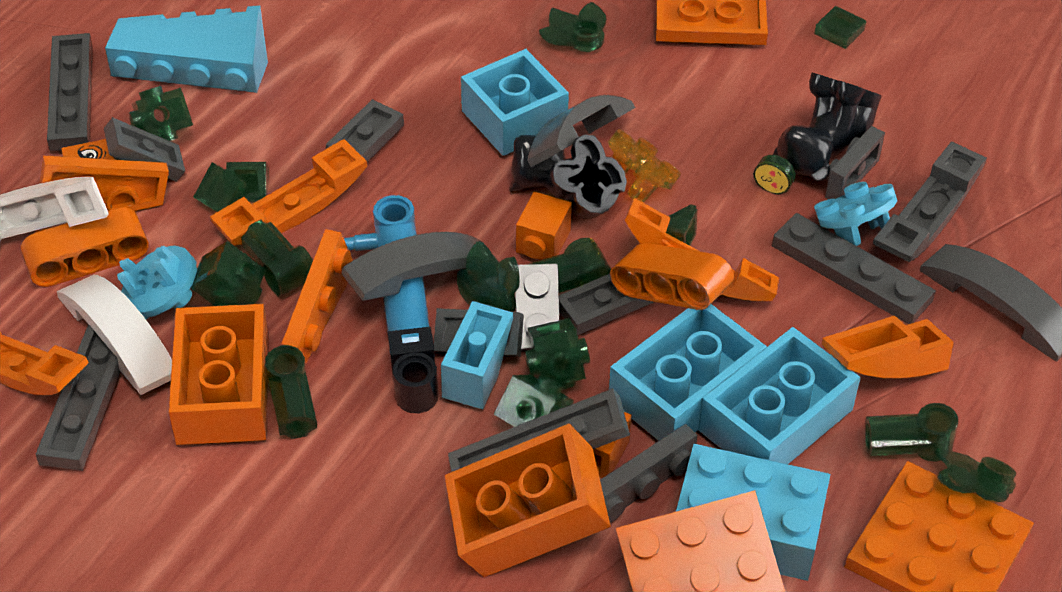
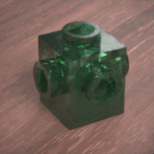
(170, 104)
(228, 277)
(557, 352)
(530, 399)

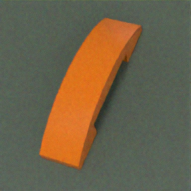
(298, 200)
(749, 279)
(35, 369)

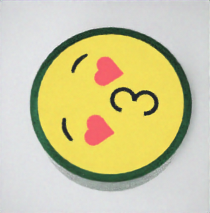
(774, 174)

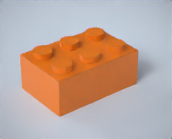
(219, 374)
(526, 501)

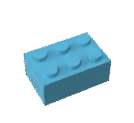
(678, 366)
(779, 400)
(787, 494)

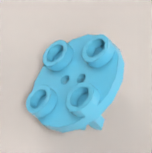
(856, 207)
(159, 280)

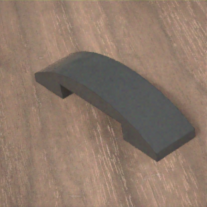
(560, 133)
(933, 203)
(384, 268)
(1002, 289)

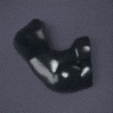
(838, 117)
(585, 179)

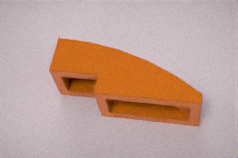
(892, 348)

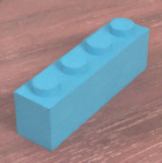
(193, 50)

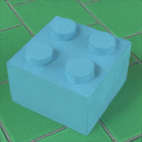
(511, 99)

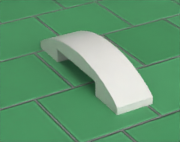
(50, 204)
(122, 328)

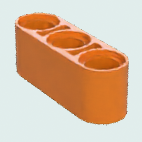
(83, 249)
(672, 275)

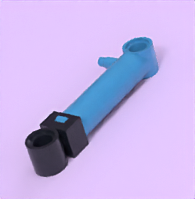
(405, 312)

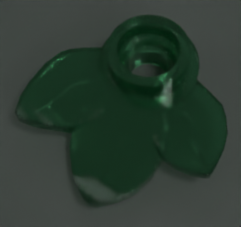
(579, 31)
(488, 280)
(989, 479)

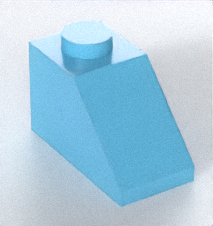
(476, 355)

